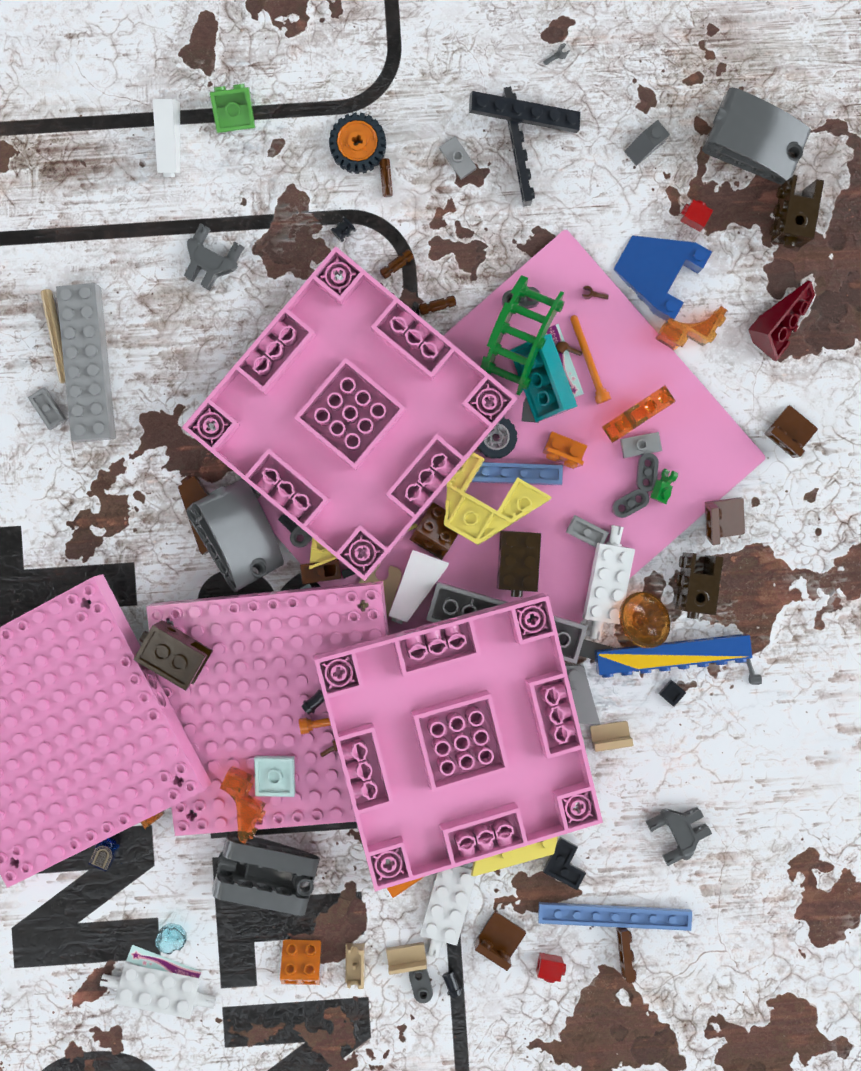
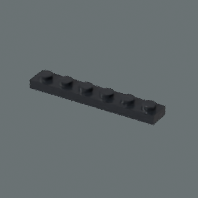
(524, 112)
(520, 155)

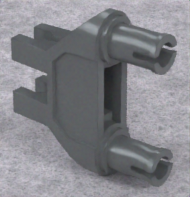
(208, 260)
(682, 831)

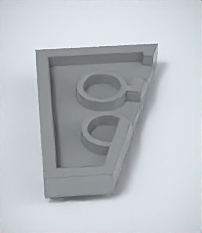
(582, 695)

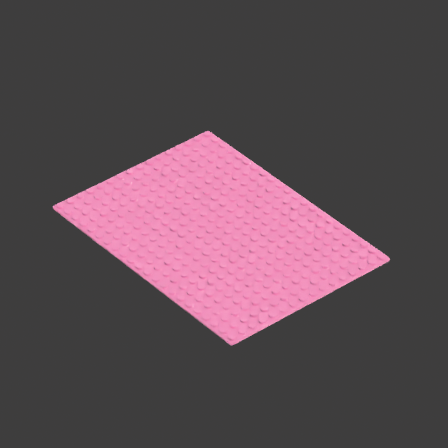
(694, 434)

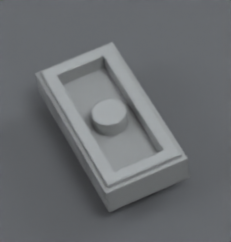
(458, 158)
(47, 408)
(641, 445)
(586, 531)

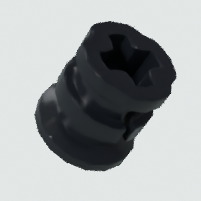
(343, 229)

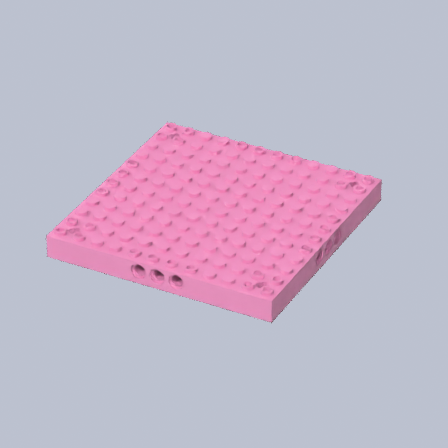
(350, 413)
(255, 692)
(82, 733)
(458, 740)

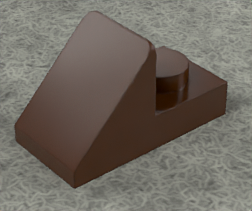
(324, 572)

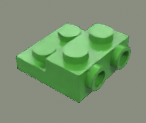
(232, 108)

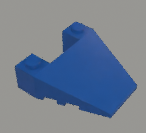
(652, 266)

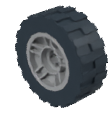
(506, 441)

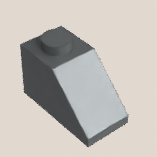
(647, 142)

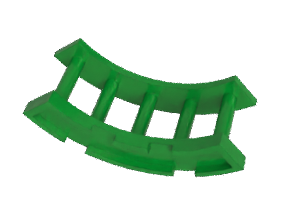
(503, 327)

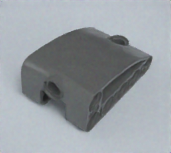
(756, 136)
(236, 534)
(265, 875)

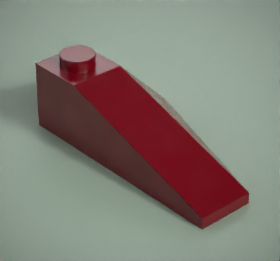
(775, 325)

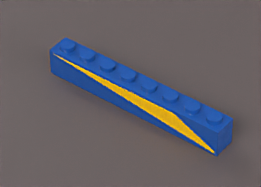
(673, 654)

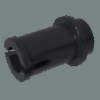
(311, 704)
(452, 985)

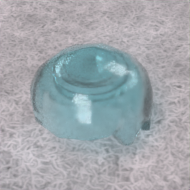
(171, 938)

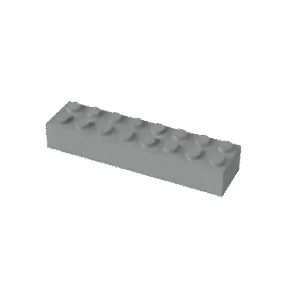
(86, 362)
(454, 601)

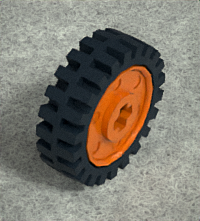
(350, 131)

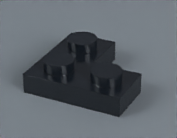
(559, 864)

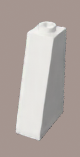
(167, 136)
(416, 583)

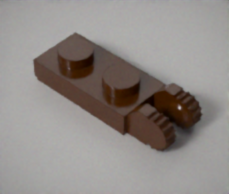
(626, 954)

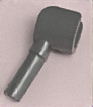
(559, 54)
(754, 679)

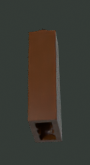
(192, 491)

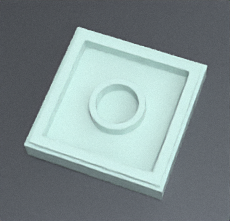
(274, 776)

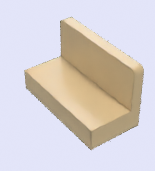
(610, 736)
(406, 958)

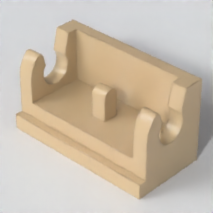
(355, 965)

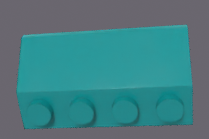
(549, 387)

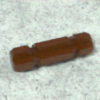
(386, 177)
(396, 264)
(437, 305)

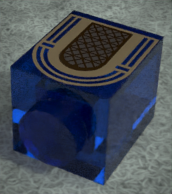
(104, 854)

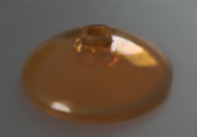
(651, 616)

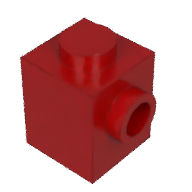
(696, 214)
(550, 967)

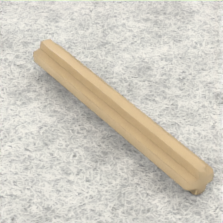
(54, 331)

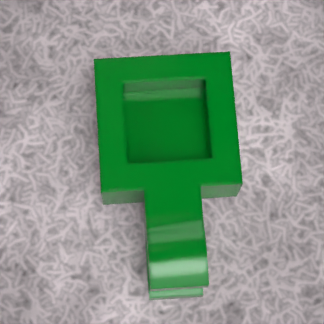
(662, 488)

